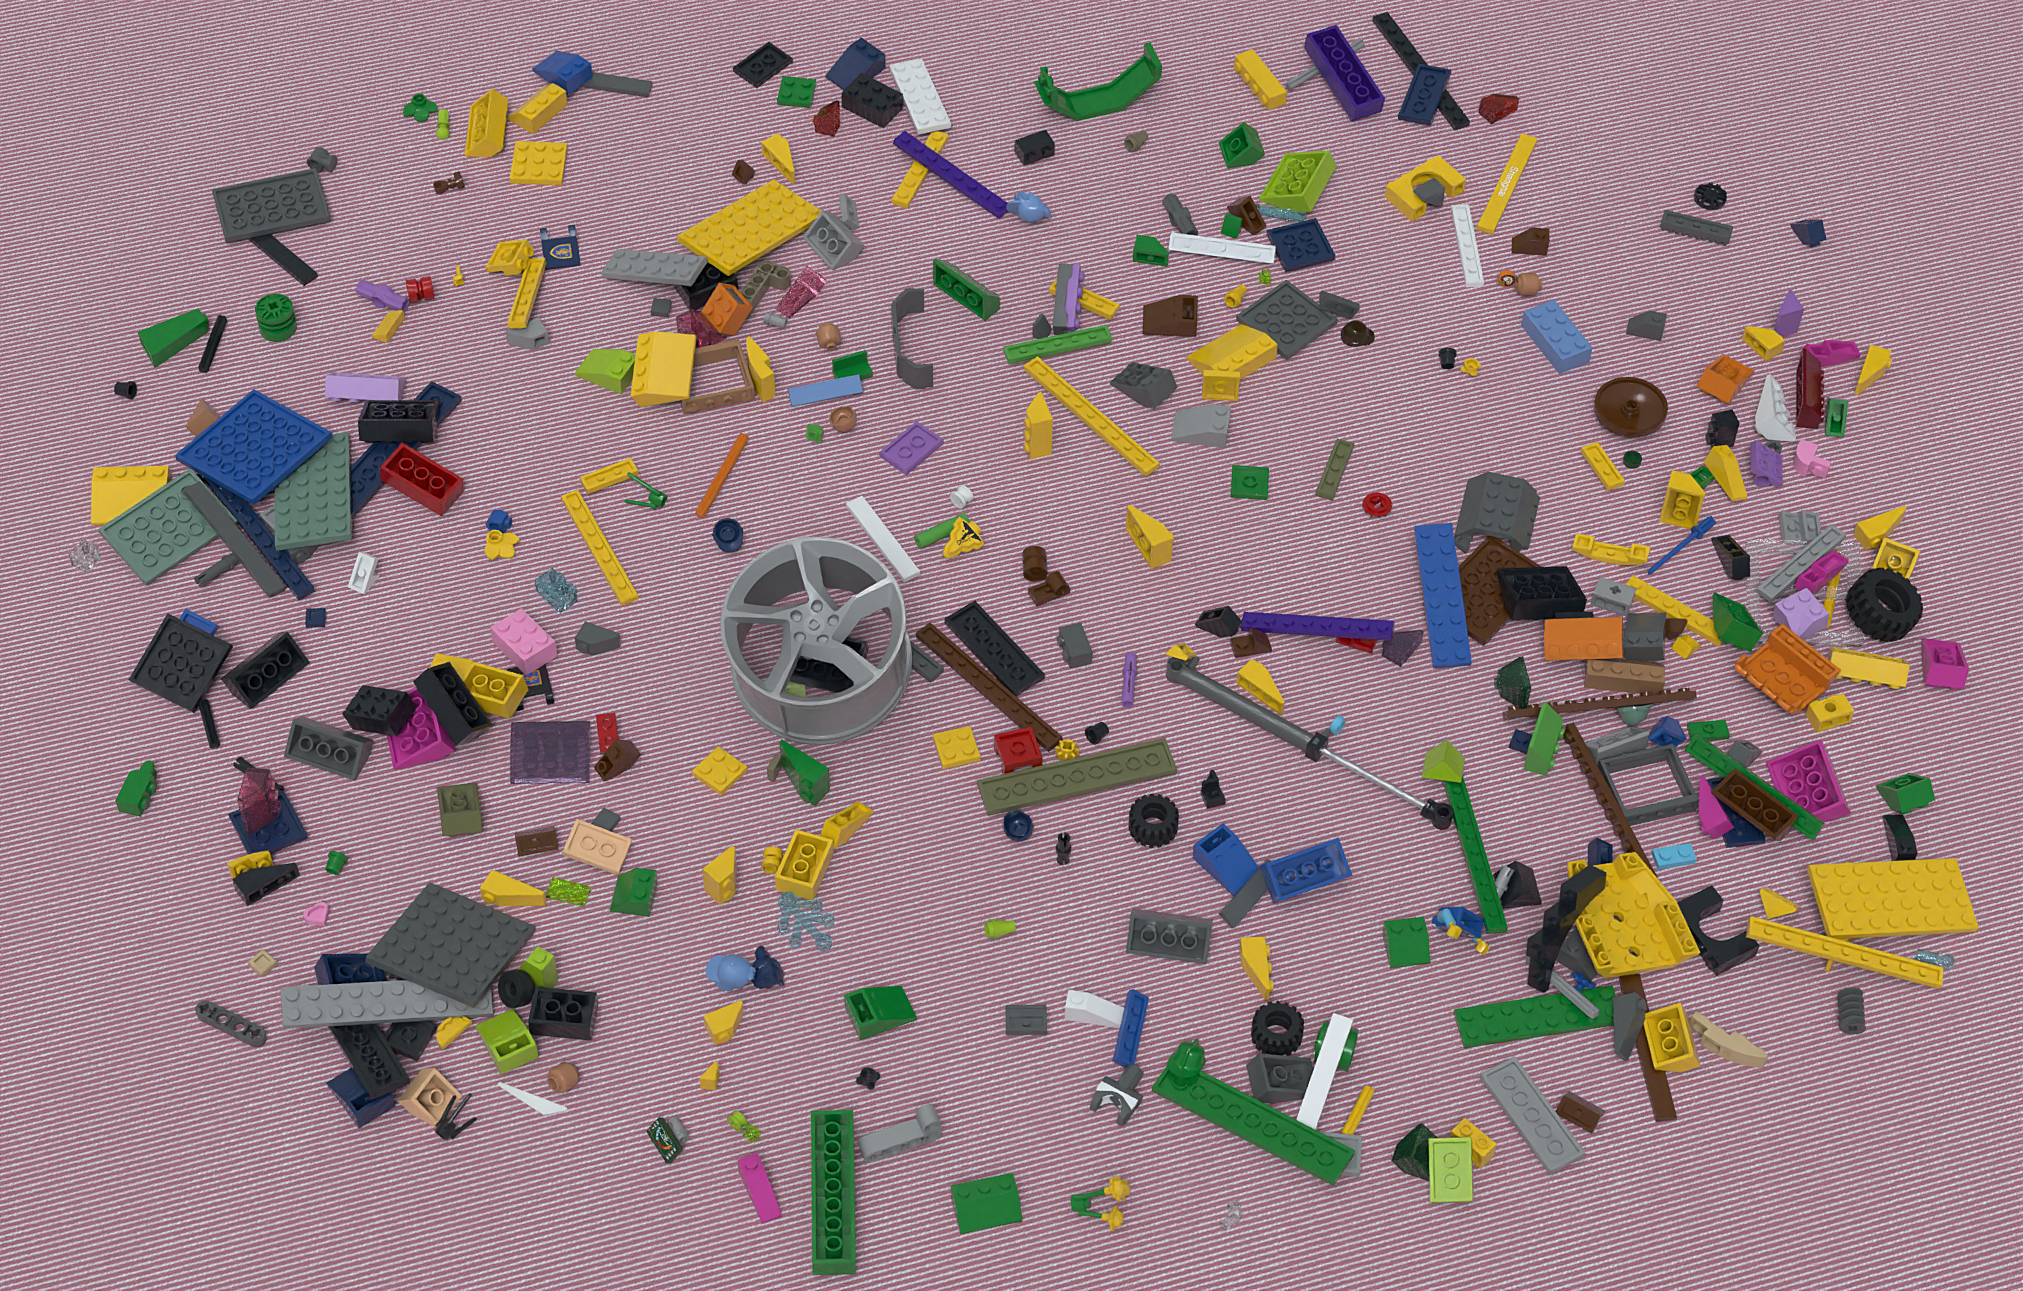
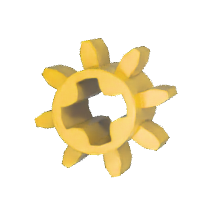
(1066, 750)

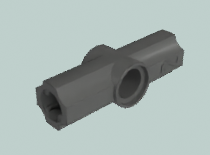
(1179, 215)

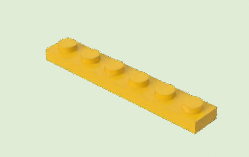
(917, 172)
(526, 293)
(1674, 609)

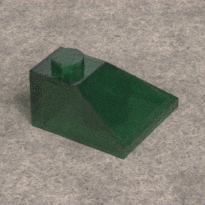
(1514, 683)
(1413, 1152)

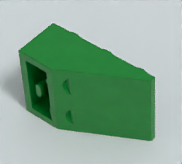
(878, 1009)

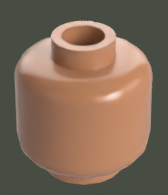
(1528, 284)
(828, 336)
(563, 1077)

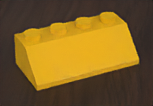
(486, 125)
(1870, 667)

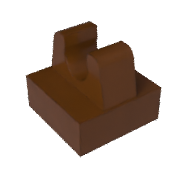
(743, 172)

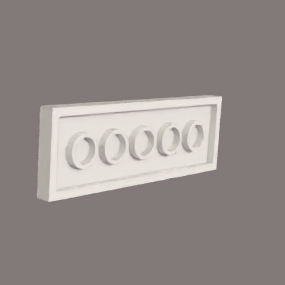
(920, 96)

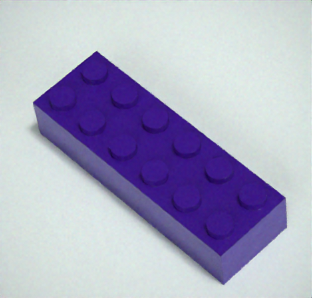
(1344, 73)

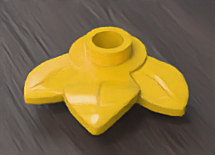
(500, 544)

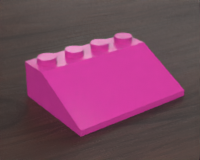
(420, 738)
(1810, 781)

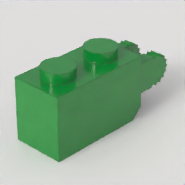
(137, 790)

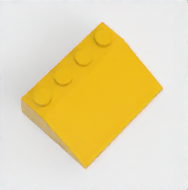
(1237, 351)
(662, 368)
(122, 487)

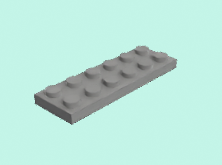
(654, 267)
(1532, 1115)

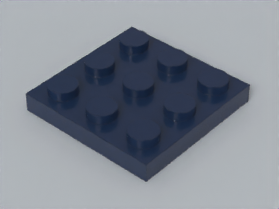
(1301, 244)
(274, 836)

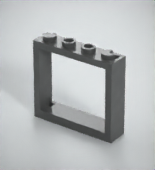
(1659, 810)

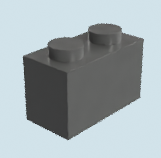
(1074, 645)

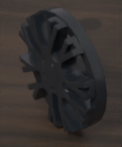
(1710, 196)

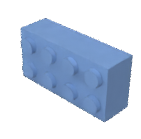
(1556, 336)

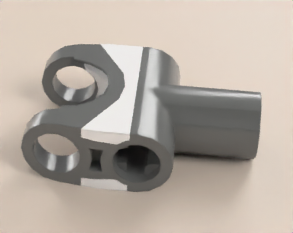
(1120, 1093)

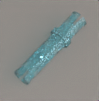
(1281, 213)

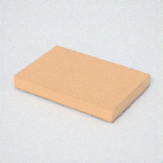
(597, 847)

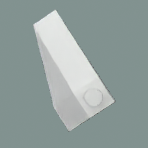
(1772, 414)

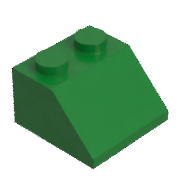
(1241, 147)
(1907, 792)
(635, 892)
(1406, 942)

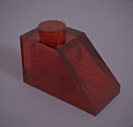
(1497, 107)
(828, 119)

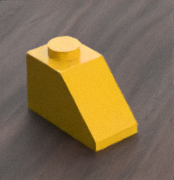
(1763, 341)
(724, 1022)

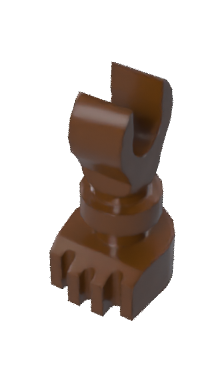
(442, 186)

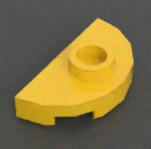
(450, 1030)

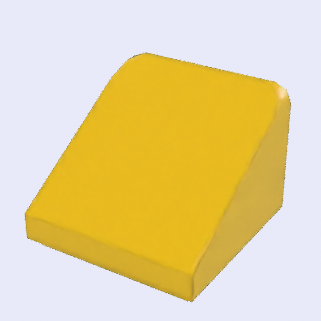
(1685, 646)
(710, 1078)

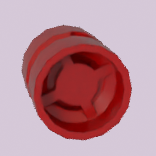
(420, 289)

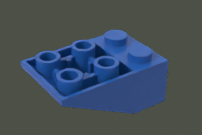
(1225, 858)

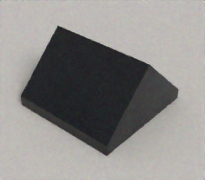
(1521, 888)

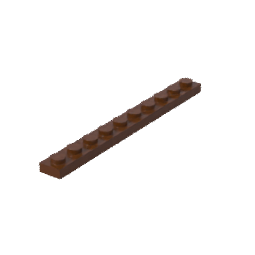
(988, 686)
(1607, 702)
(1603, 793)

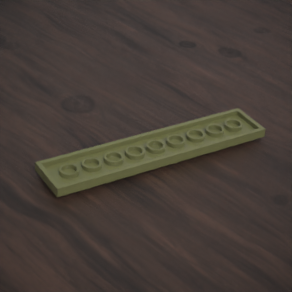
(1076, 776)

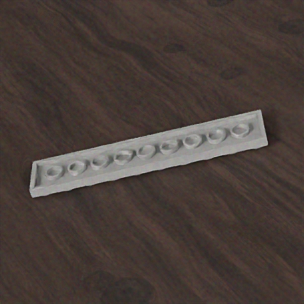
(372, 1004)

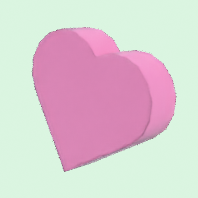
(317, 915)

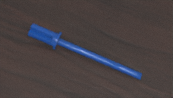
(1697, 532)

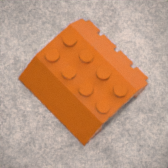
(1788, 670)

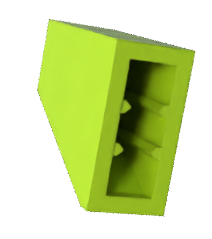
(541, 968)

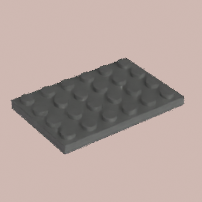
(271, 205)

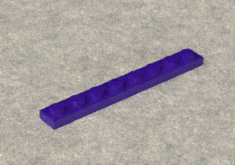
(951, 174)
(1318, 625)

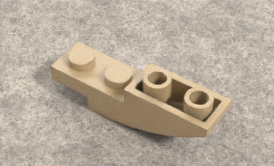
(1731, 1047)

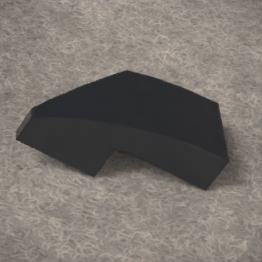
(1211, 791)

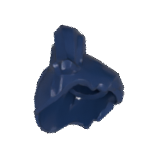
(769, 970)

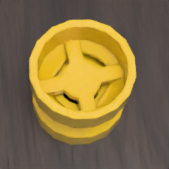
(772, 858)

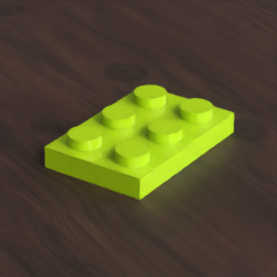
(1451, 1170)

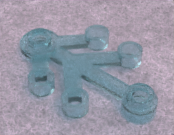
(804, 919)

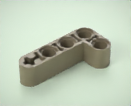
(763, 277)

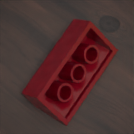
(1809, 391)

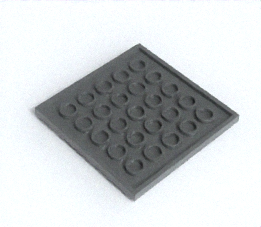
(450, 944)

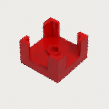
(1017, 749)

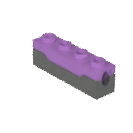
(1067, 298)

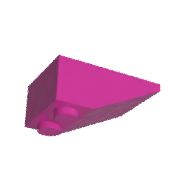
(1943, 664)

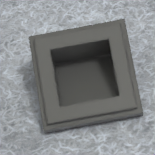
(1041, 327)

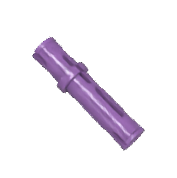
(1130, 662)

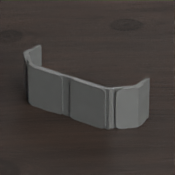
(915, 375)

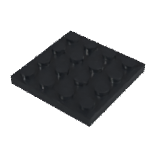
(180, 663)

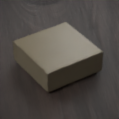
(774, 767)

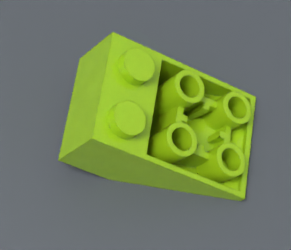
(507, 1041)

